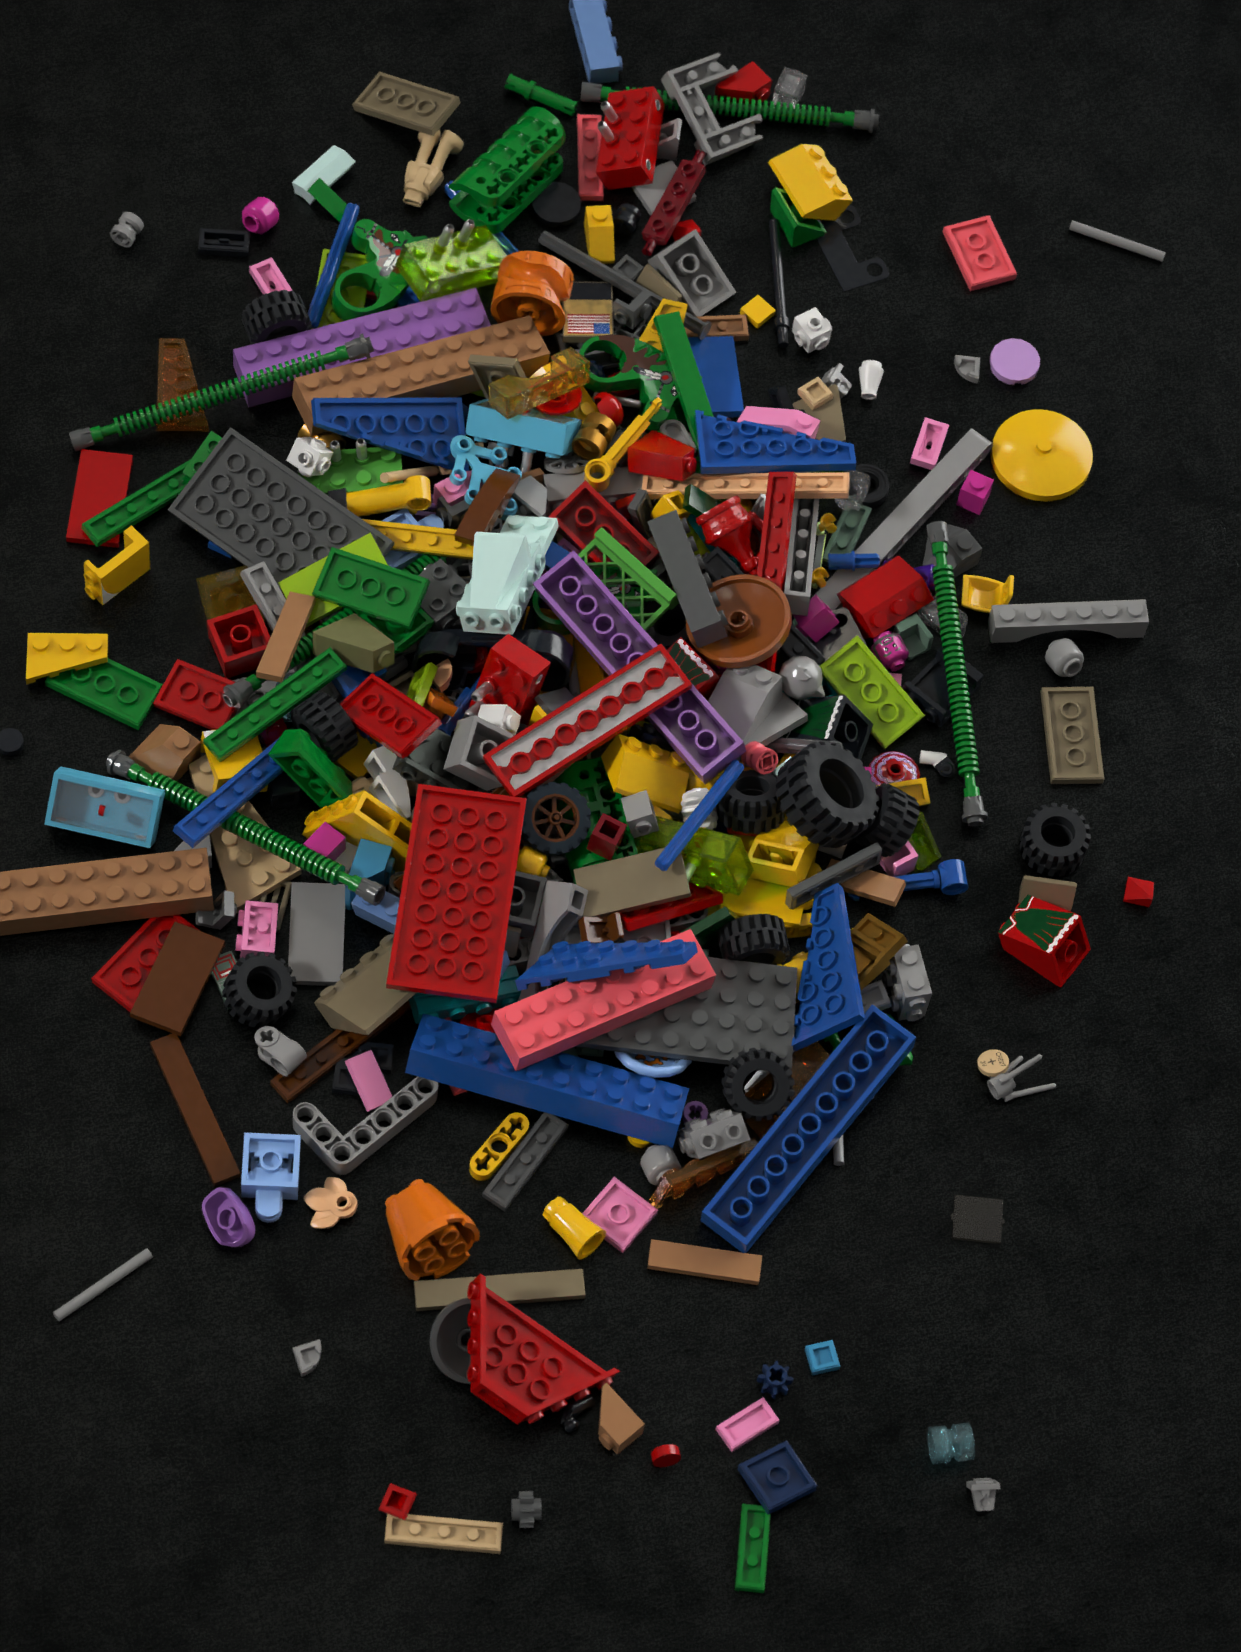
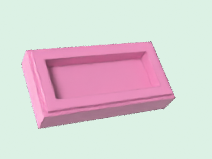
(368, 1080)
(747, 1424)

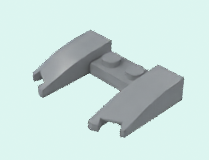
(685, 86)

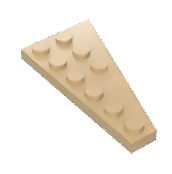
(243, 865)

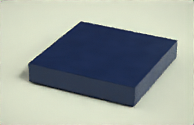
(777, 1477)

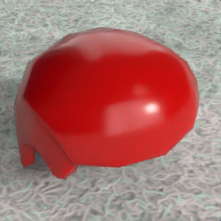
(609, 406)

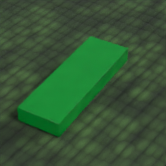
(752, 1549)

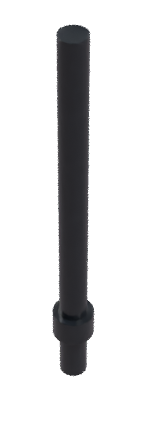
(781, 321)

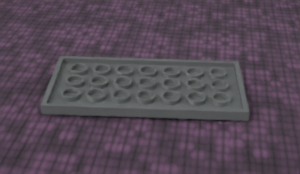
(266, 511)
(743, 1010)

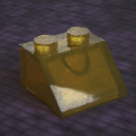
(224, 592)

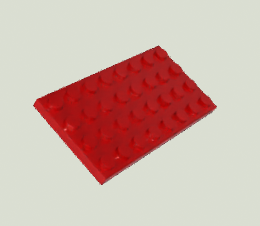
(456, 893)

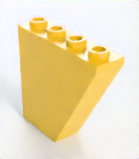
(365, 818)

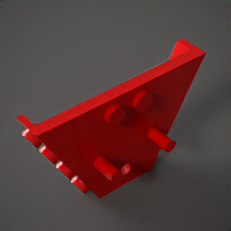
(520, 1363)

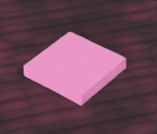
(620, 1214)

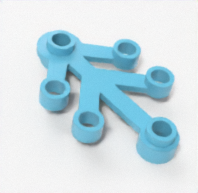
(480, 471)

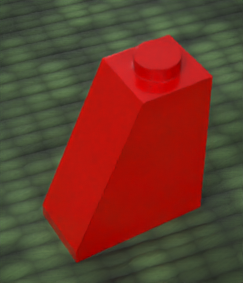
(661, 457)

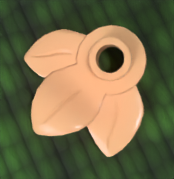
(326, 1203)

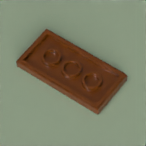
(177, 979)

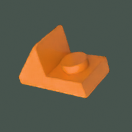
(439, 704)

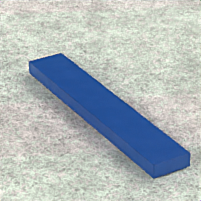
(228, 798)

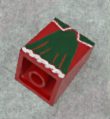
(694, 667)
(1045, 938)

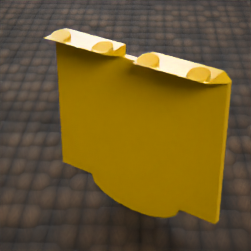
(766, 897)

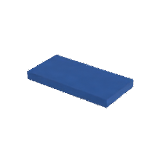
(719, 374)

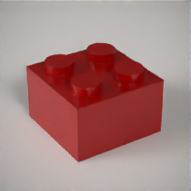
(238, 640)

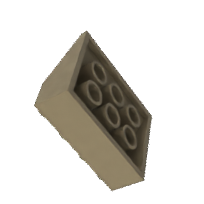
(360, 997)

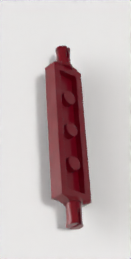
(673, 202)

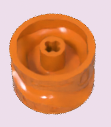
(532, 286)

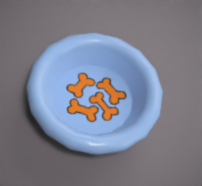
(652, 1065)

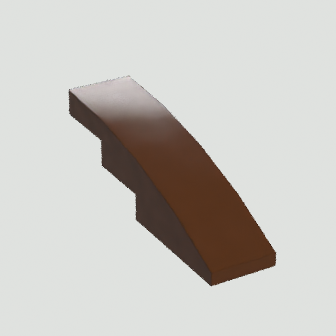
(487, 505)

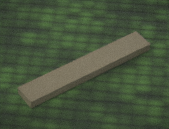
(511, 1287)

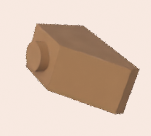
(617, 1421)

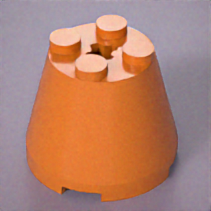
(429, 1231)

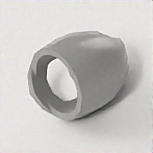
(801, 678)

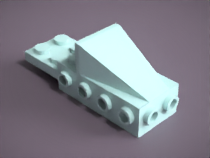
(505, 573)

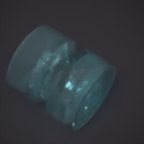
(950, 1443)

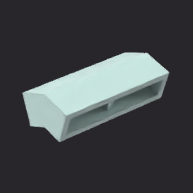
(328, 167)

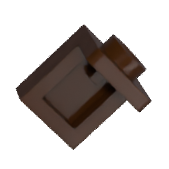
(601, 928)

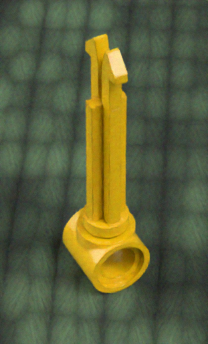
(608, 462)

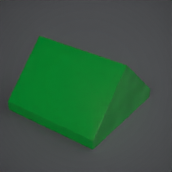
(795, 228)

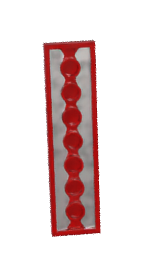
(587, 721)

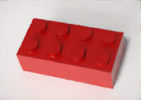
(586, 513)

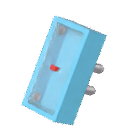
(529, 430)
(104, 807)

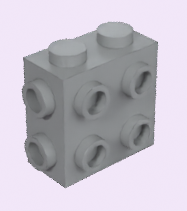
(908, 983)
(712, 1134)

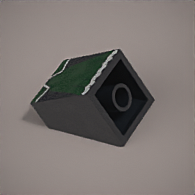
(834, 720)

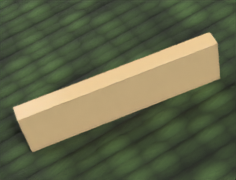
(444, 1533)

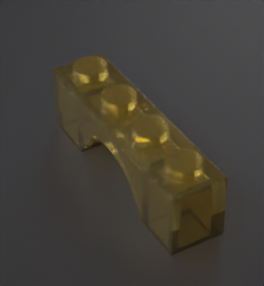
(516, 395)

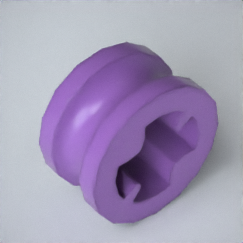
(696, 1106)

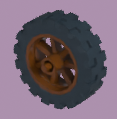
(579, 828)

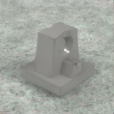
(834, 376)
(983, 1493)

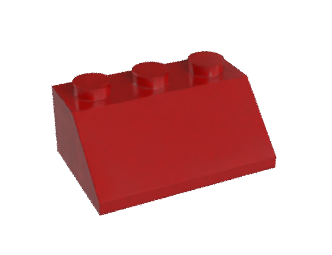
(885, 597)

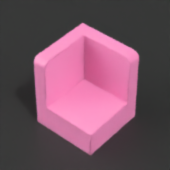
(901, 862)

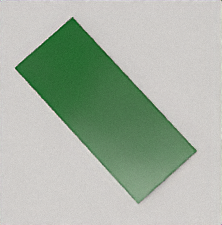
(328, 198)

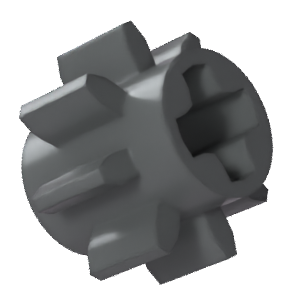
(526, 1509)

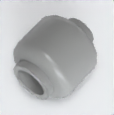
(1064, 657)
(657, 1161)

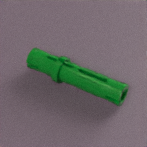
(540, 94)

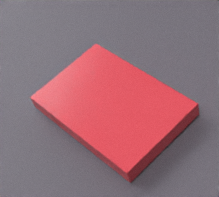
(979, 253)

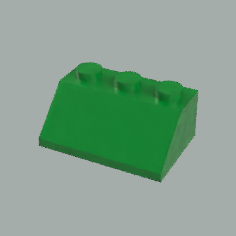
(310, 768)

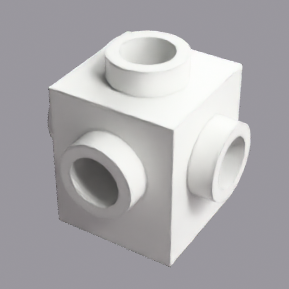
(812, 330)
(310, 456)

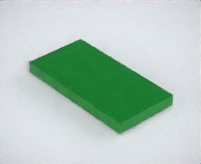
(371, 588)
(110, 690)

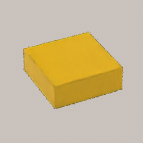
(757, 311)

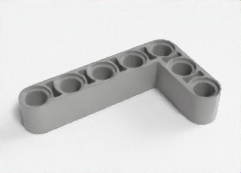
(368, 1128)

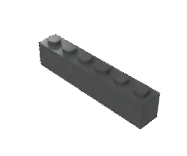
(687, 579)

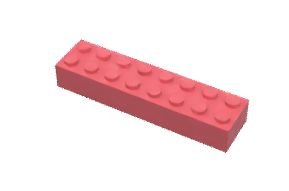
(591, 1007)

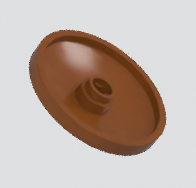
(756, 620)

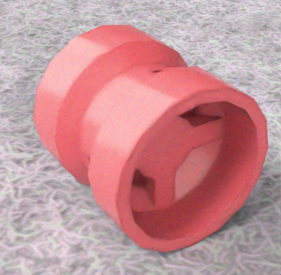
(760, 758)

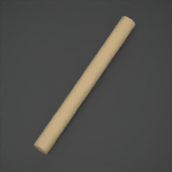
(404, 474)

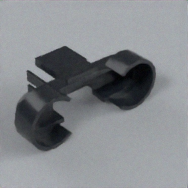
(461, 651)

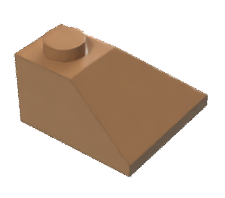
(168, 751)

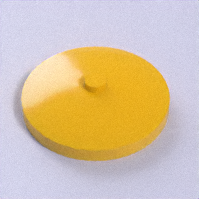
(1041, 455)

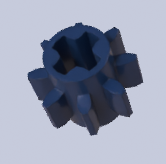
(774, 1372)

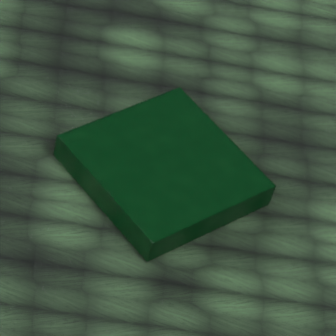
(707, 928)

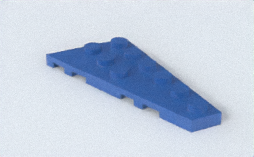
(402, 425)
(761, 448)
(597, 960)
(829, 976)

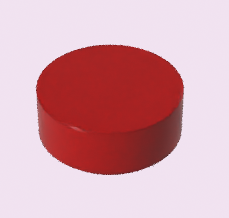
(665, 1455)

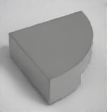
(968, 367)
(307, 1356)

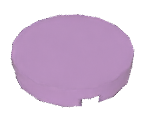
(1014, 361)

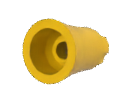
(574, 1227)

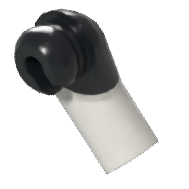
(939, 760)

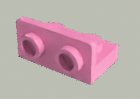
(258, 928)

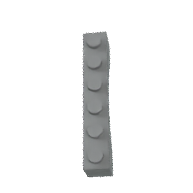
(1022, 621)
(559, 912)

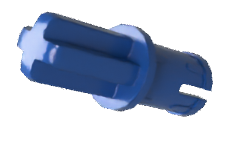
(853, 561)

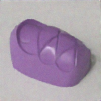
(228, 1218)

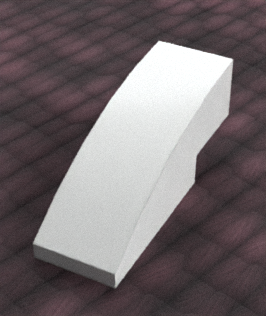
(388, 783)

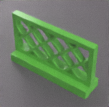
(636, 571)

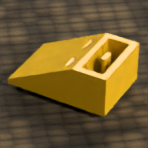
(781, 855)

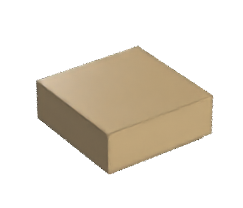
(815, 393)

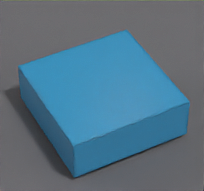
(822, 1357)

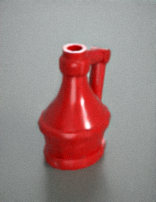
(730, 529)

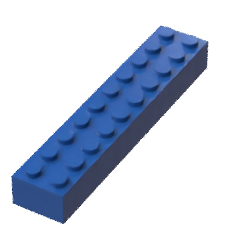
(556, 1085)
(808, 1129)

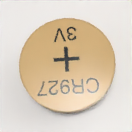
(993, 1063)

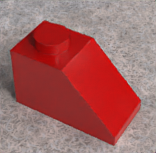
(747, 83)

